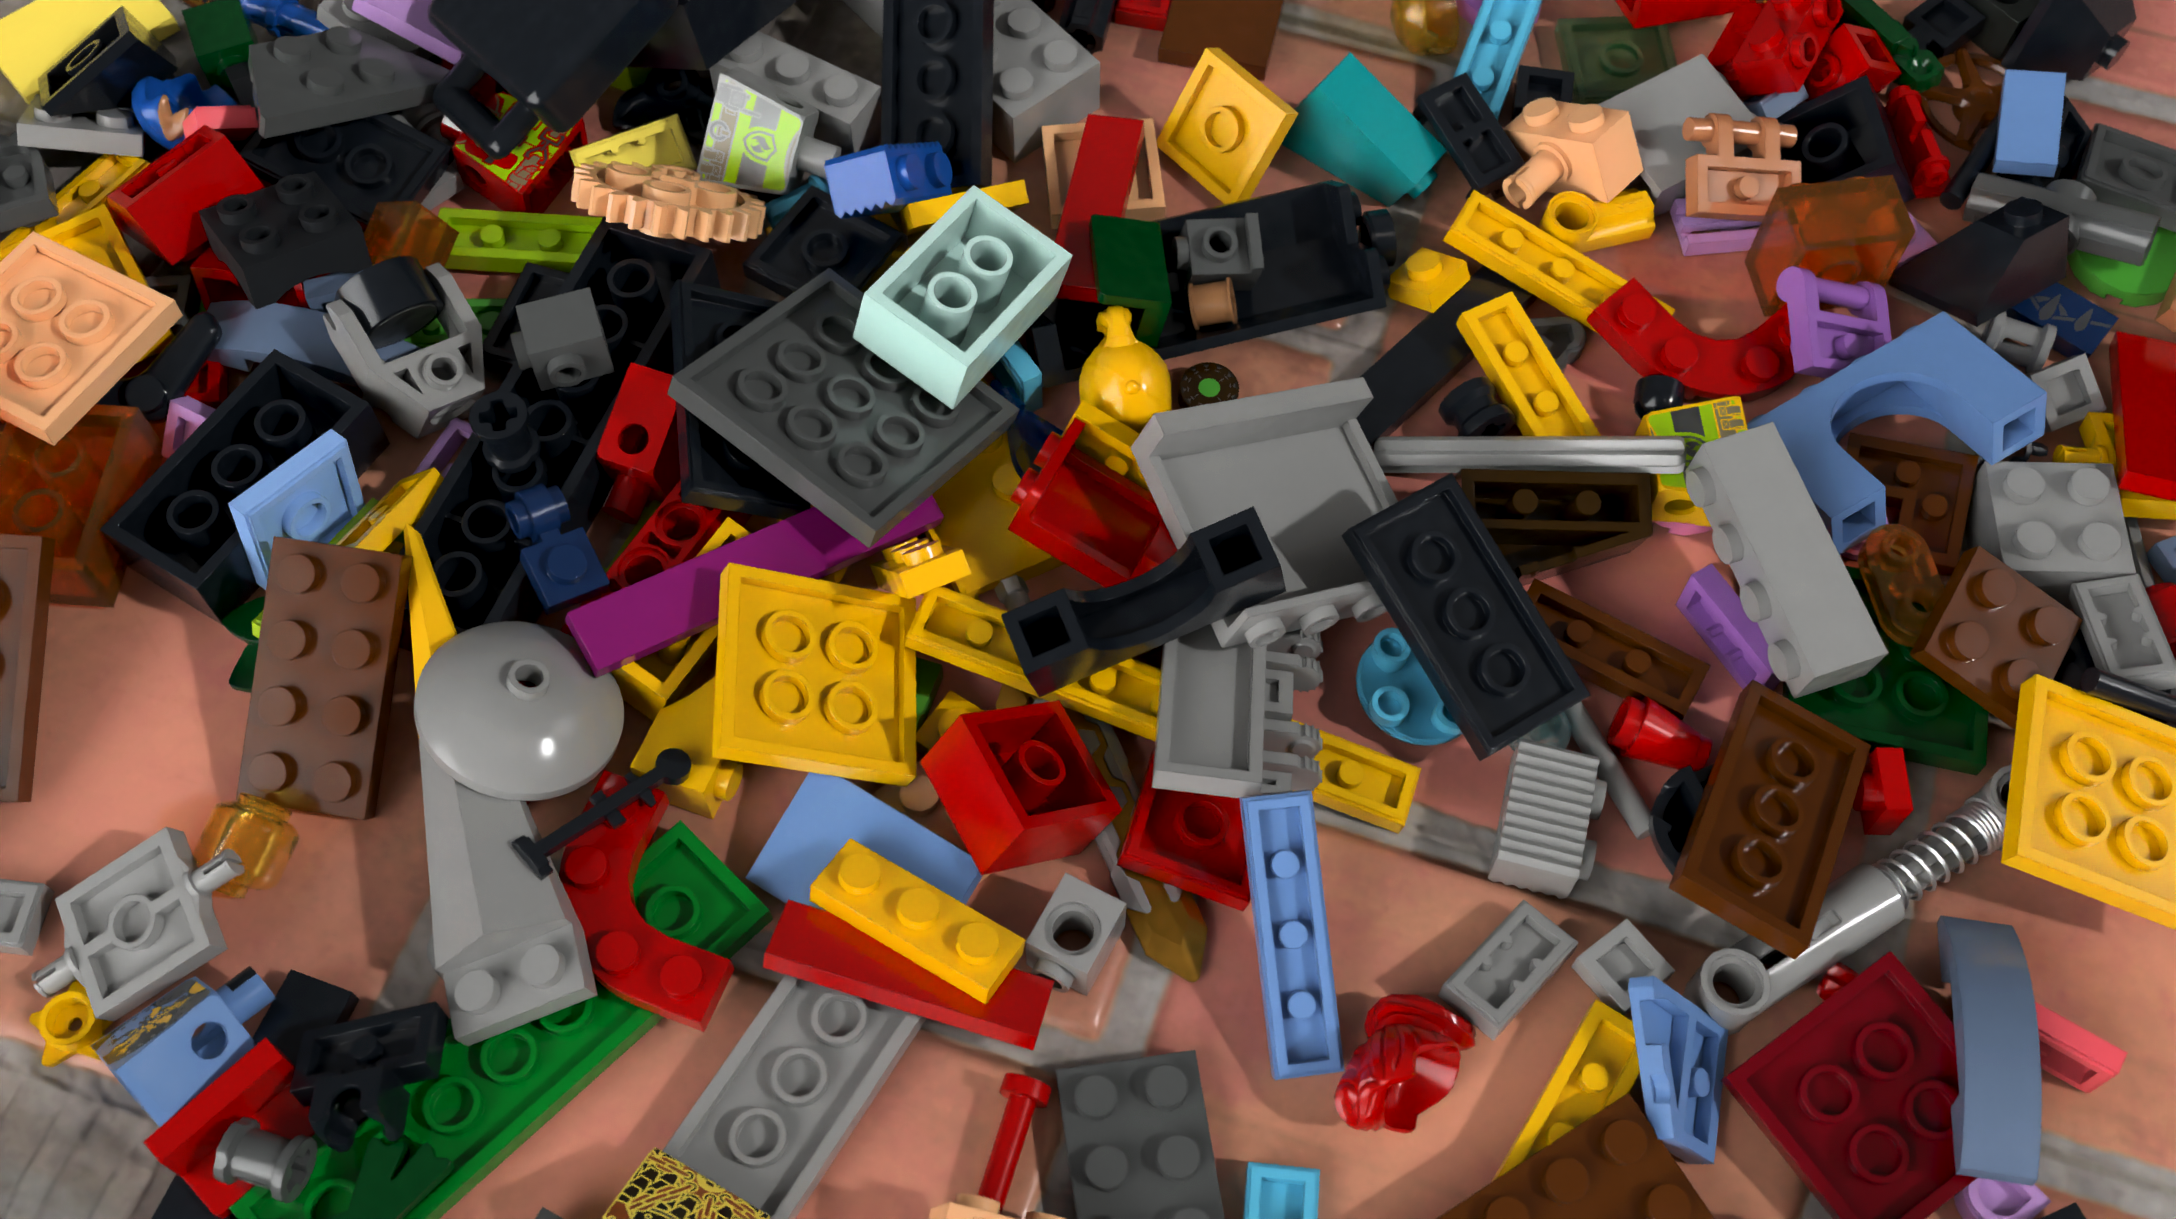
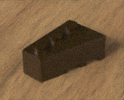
(1560, 518)

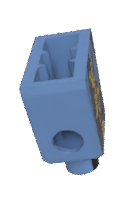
(156, 1049)

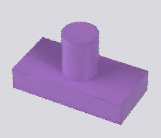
(1723, 625)

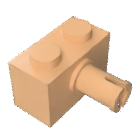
(1571, 150)

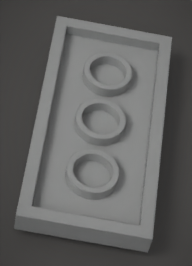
(792, 1094)

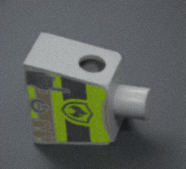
(761, 137)

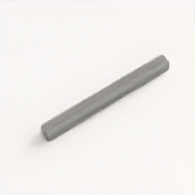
(1539, 453)

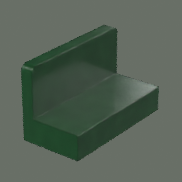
(1132, 272)

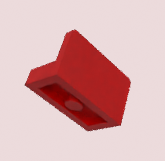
(251, 1088)

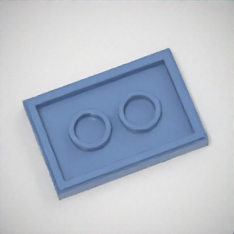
(831, 812)

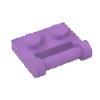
(1828, 340)

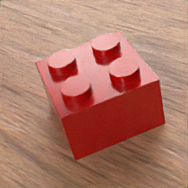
(1020, 786)

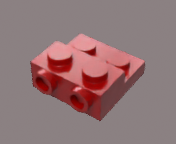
(1773, 44)

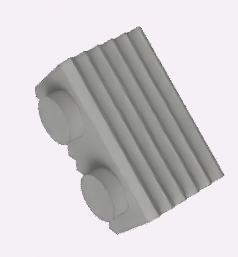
(1546, 819)

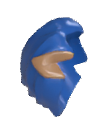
(167, 103)

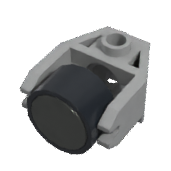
(390, 305)

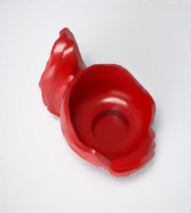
(1403, 1064)

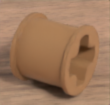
(1212, 303)

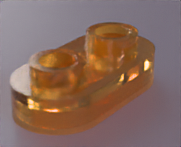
(1899, 580)

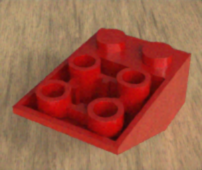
(164, 198)

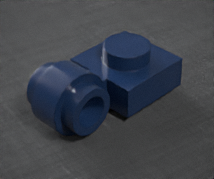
(559, 566)

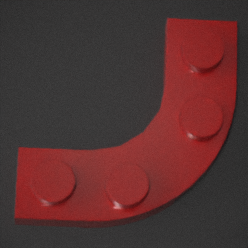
(1706, 367)
(622, 948)

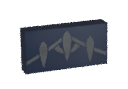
(2078, 321)

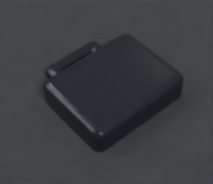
(543, 53)

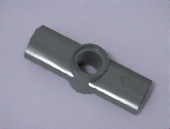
(2093, 225)

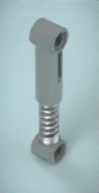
(1854, 910)

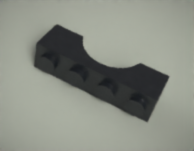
(1091, 630)

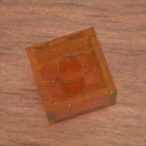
(1834, 229)

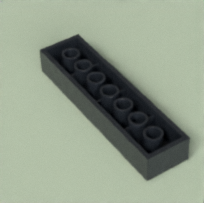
(467, 518)

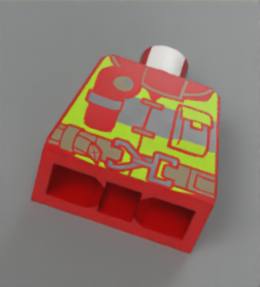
(529, 174)

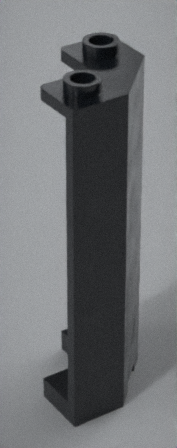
(1309, 277)

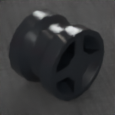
(1475, 410)

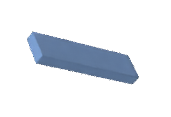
(1291, 934)

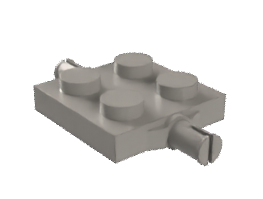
(139, 924)

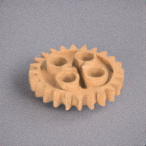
(667, 201)

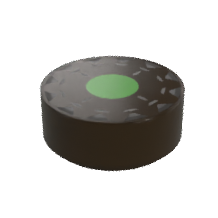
(1206, 385)

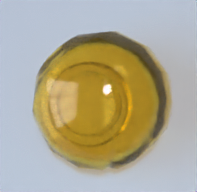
(1426, 26)

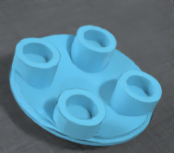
(1400, 694)

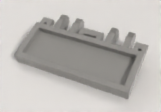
(1230, 716)

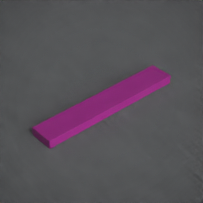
(687, 595)

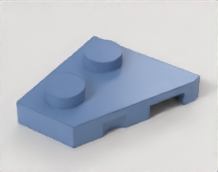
(1679, 1068)

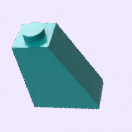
(1364, 135)

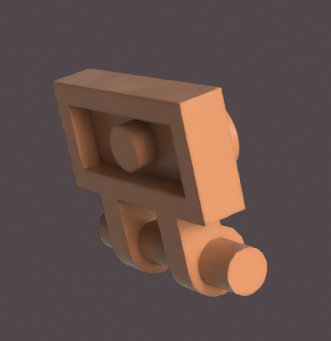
(1733, 185)

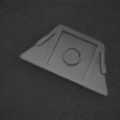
(335, 80)

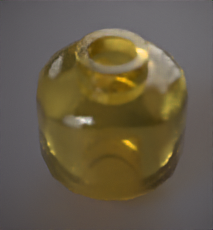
(257, 833)

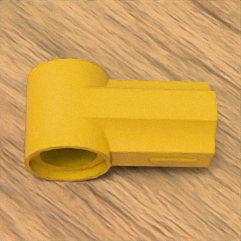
(1596, 224)

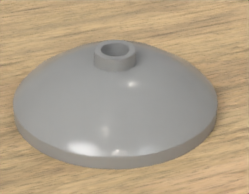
(513, 736)

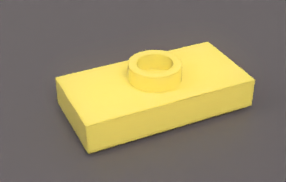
(647, 144)

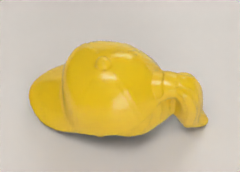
(1124, 373)

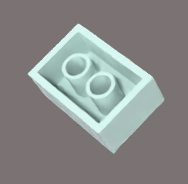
(961, 296)

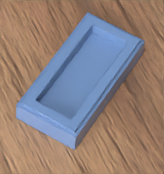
(2029, 123)

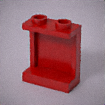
(1089, 514)

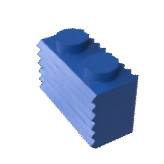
(887, 178)

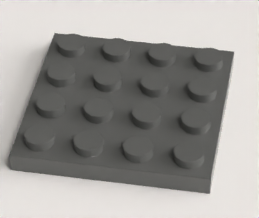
(834, 413)

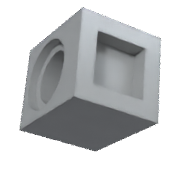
(1080, 908)

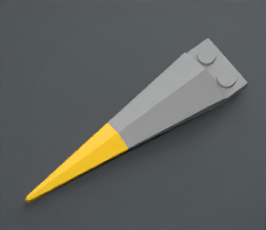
(498, 930)

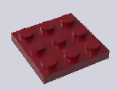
(1862, 1098)

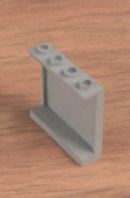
(1305, 474)

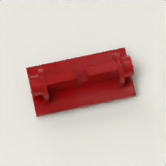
(1917, 144)

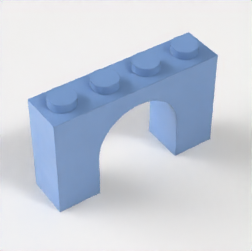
(1926, 372)

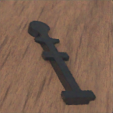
(671, 768)

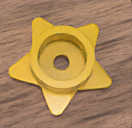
(55, 1026)

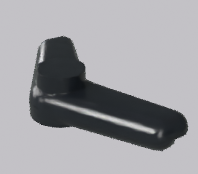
(170, 372)

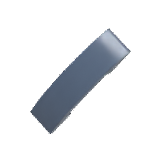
(292, 330)
(1996, 1051)

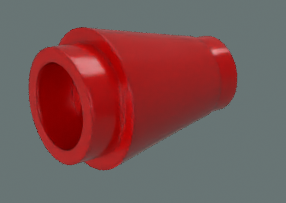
(1657, 736)

